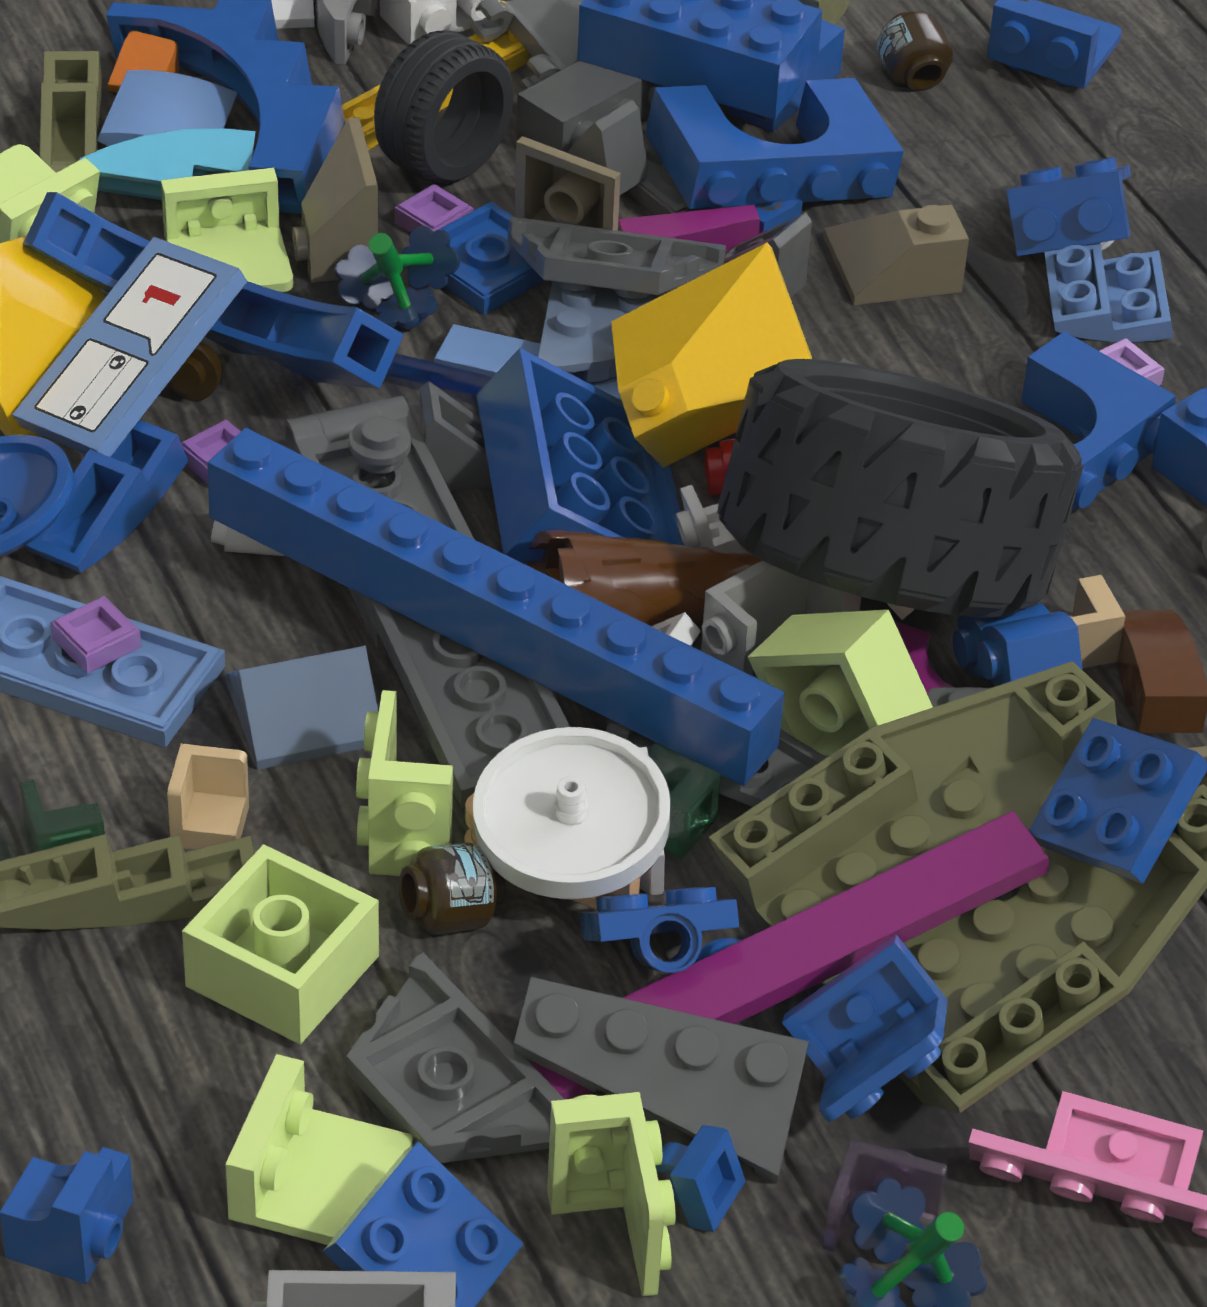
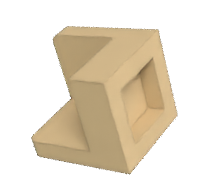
(1098, 621)
(208, 795)

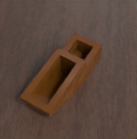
(1162, 673)

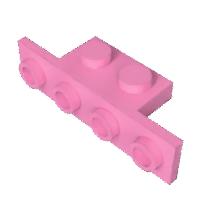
(1107, 1155)

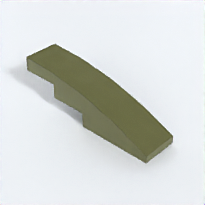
(96, 888)

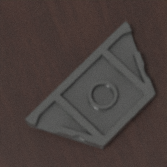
(611, 258)
(450, 1073)

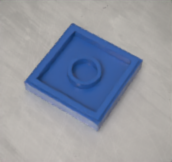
(489, 265)

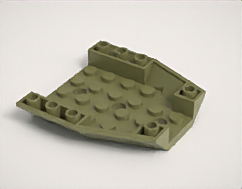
(1013, 968)

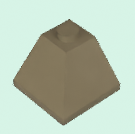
(564, 187)
(338, 206)
(900, 254)

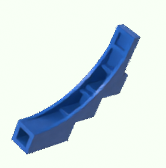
(272, 78)
(304, 335)

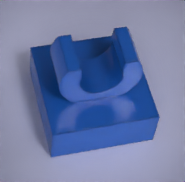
(704, 1176)

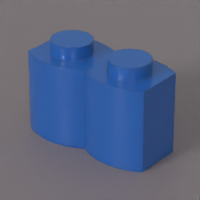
(1016, 644)

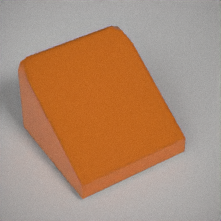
(144, 52)

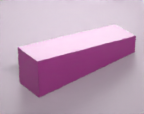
(714, 226)

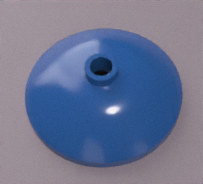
(32, 488)

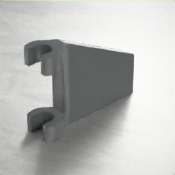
(543, 28)

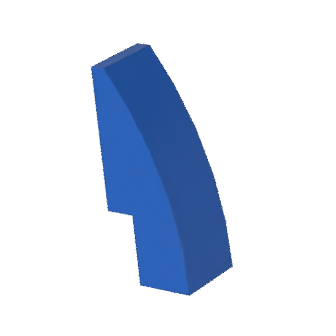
(112, 497)

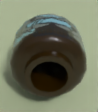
(914, 50)
(450, 889)

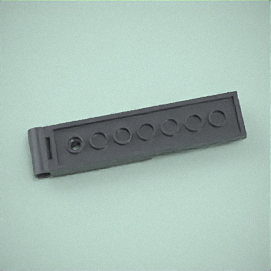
(460, 696)

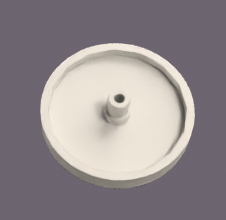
(571, 812)

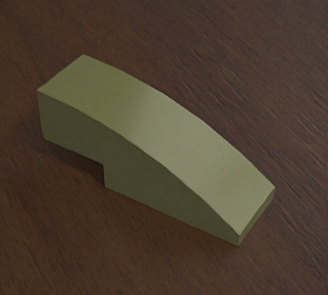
(70, 107)

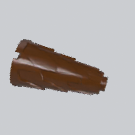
(637, 574)

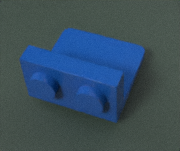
(1050, 41)
(1069, 210)
(870, 1027)

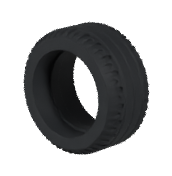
(415, 92)

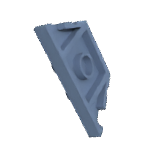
(580, 330)

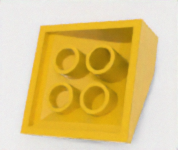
(38, 318)
(694, 349)

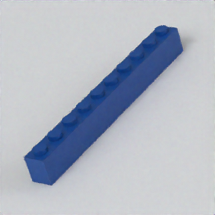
(497, 606)

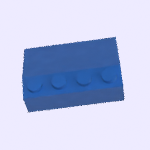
(568, 461)

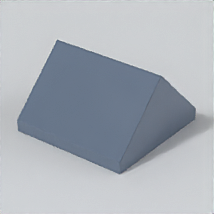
(304, 706)

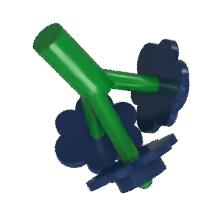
(375, 276)
(932, 1269)

